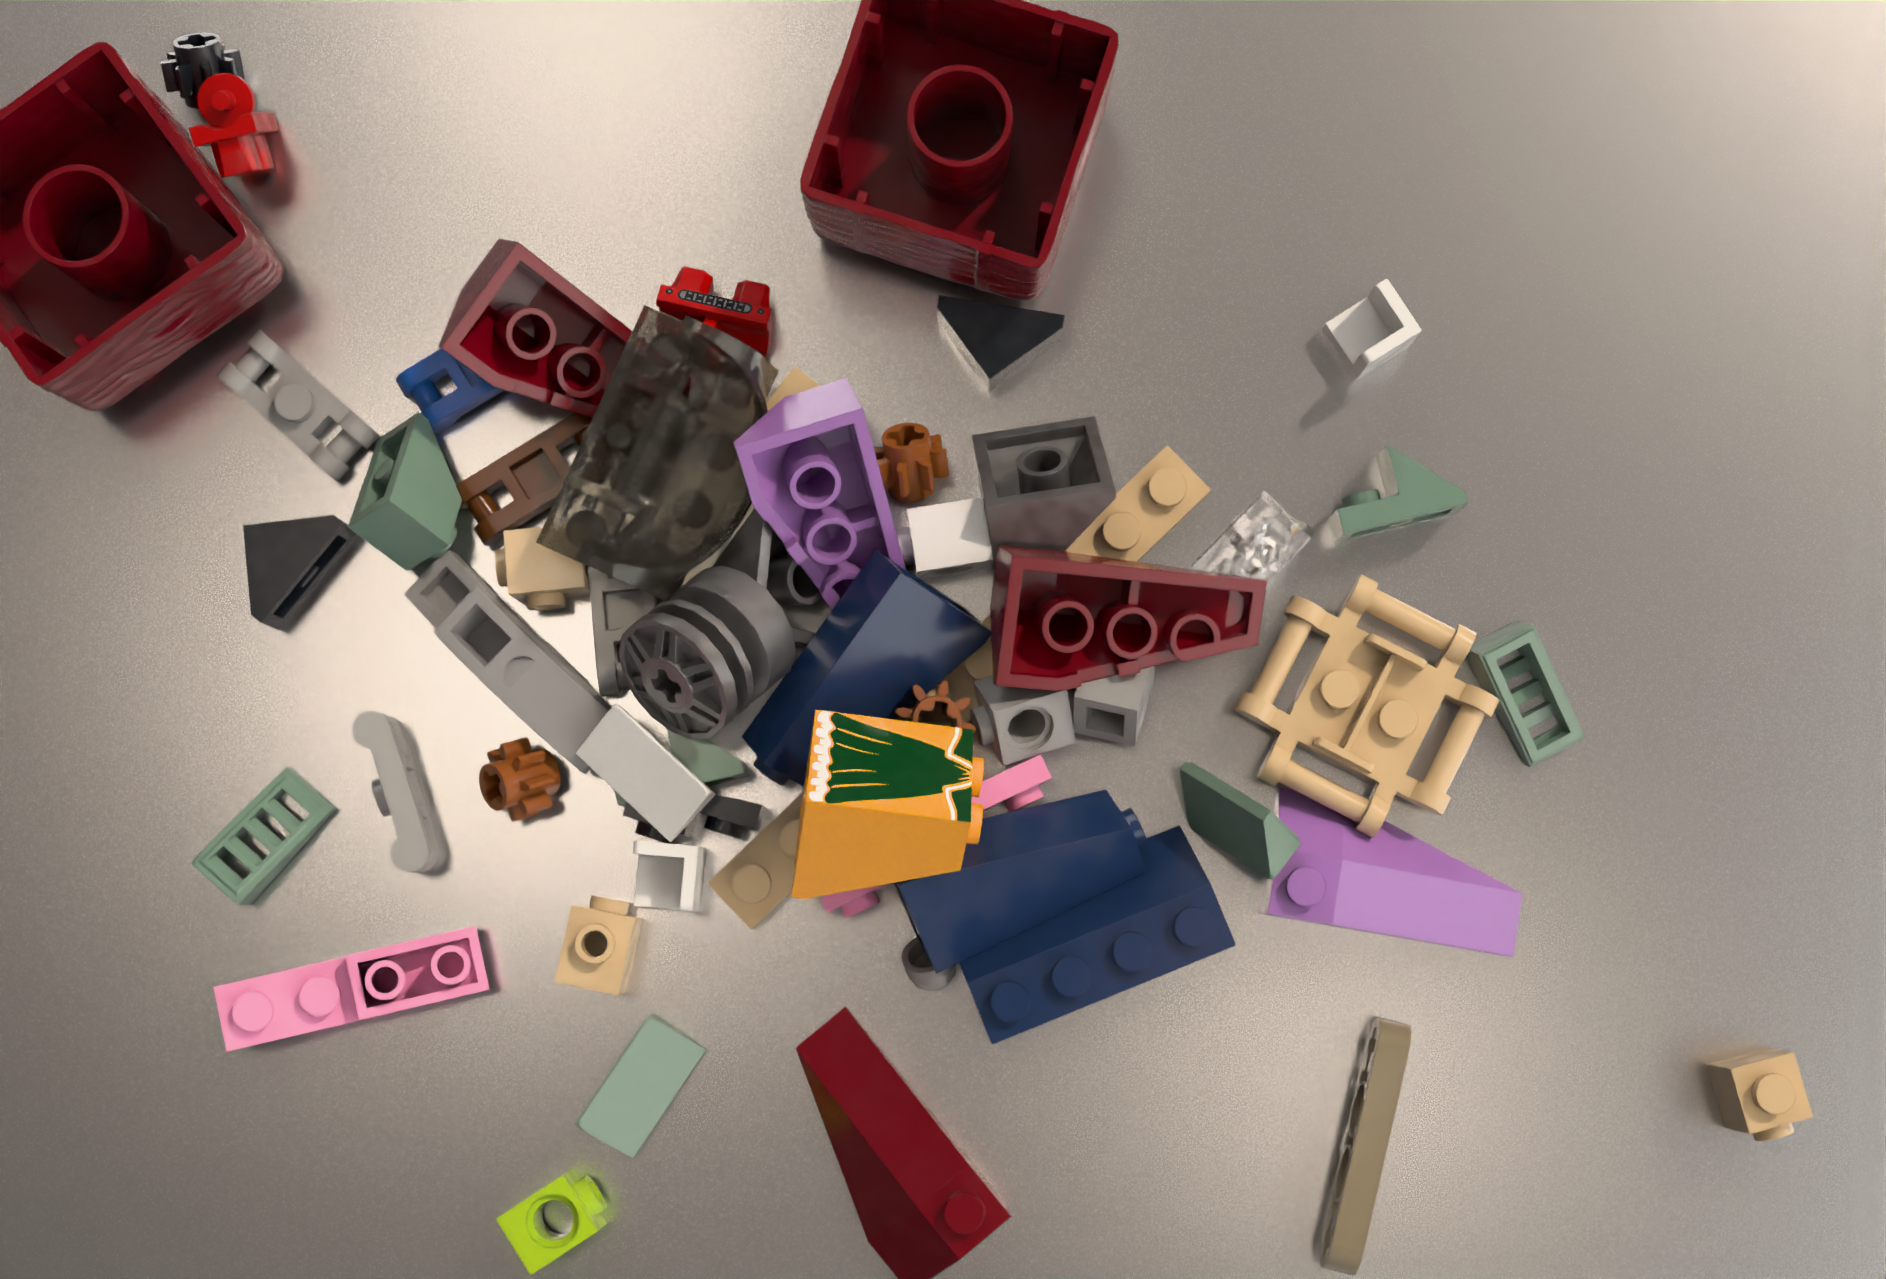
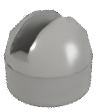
(920, 969)

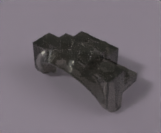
(662, 456)

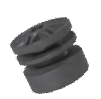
(707, 652)

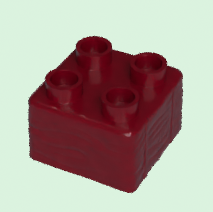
(960, 137)
(114, 234)

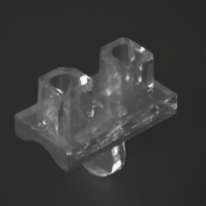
(1256, 542)

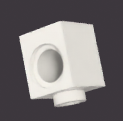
(946, 539)

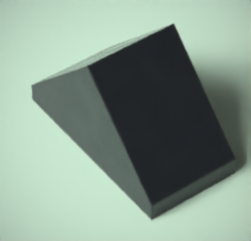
(997, 337)
(288, 561)

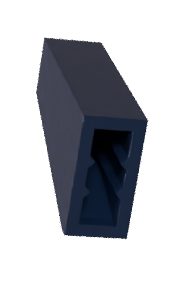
(863, 661)
(1022, 874)

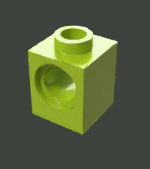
(529, 1234)

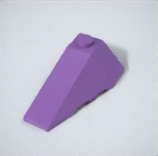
(820, 485)
(1385, 884)

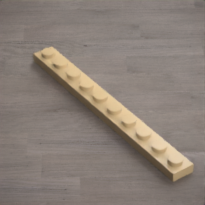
(1125, 531)

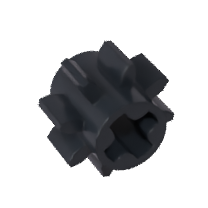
(195, 60)

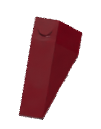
(535, 332)
(1098, 617)
(903, 1169)

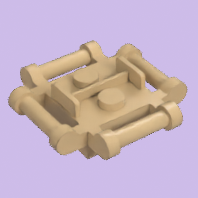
(1366, 705)

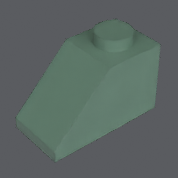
(408, 496)

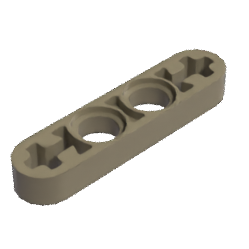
(1365, 1146)

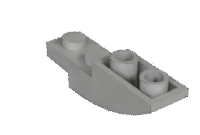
(508, 656)

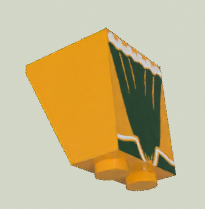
(884, 803)

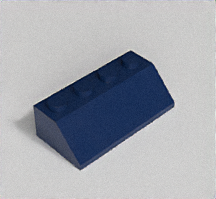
(1103, 944)

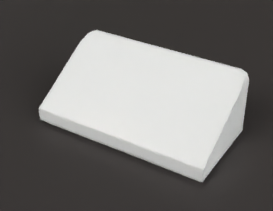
(644, 772)

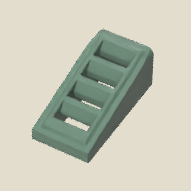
(1545, 682)
(263, 871)

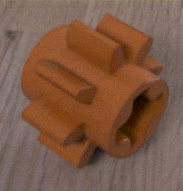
(911, 461)
(926, 703)
(519, 779)

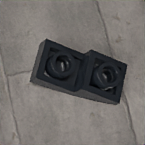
(723, 816)

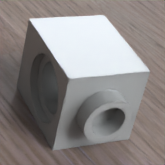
(1039, 729)

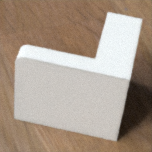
(1372, 330)
(669, 876)

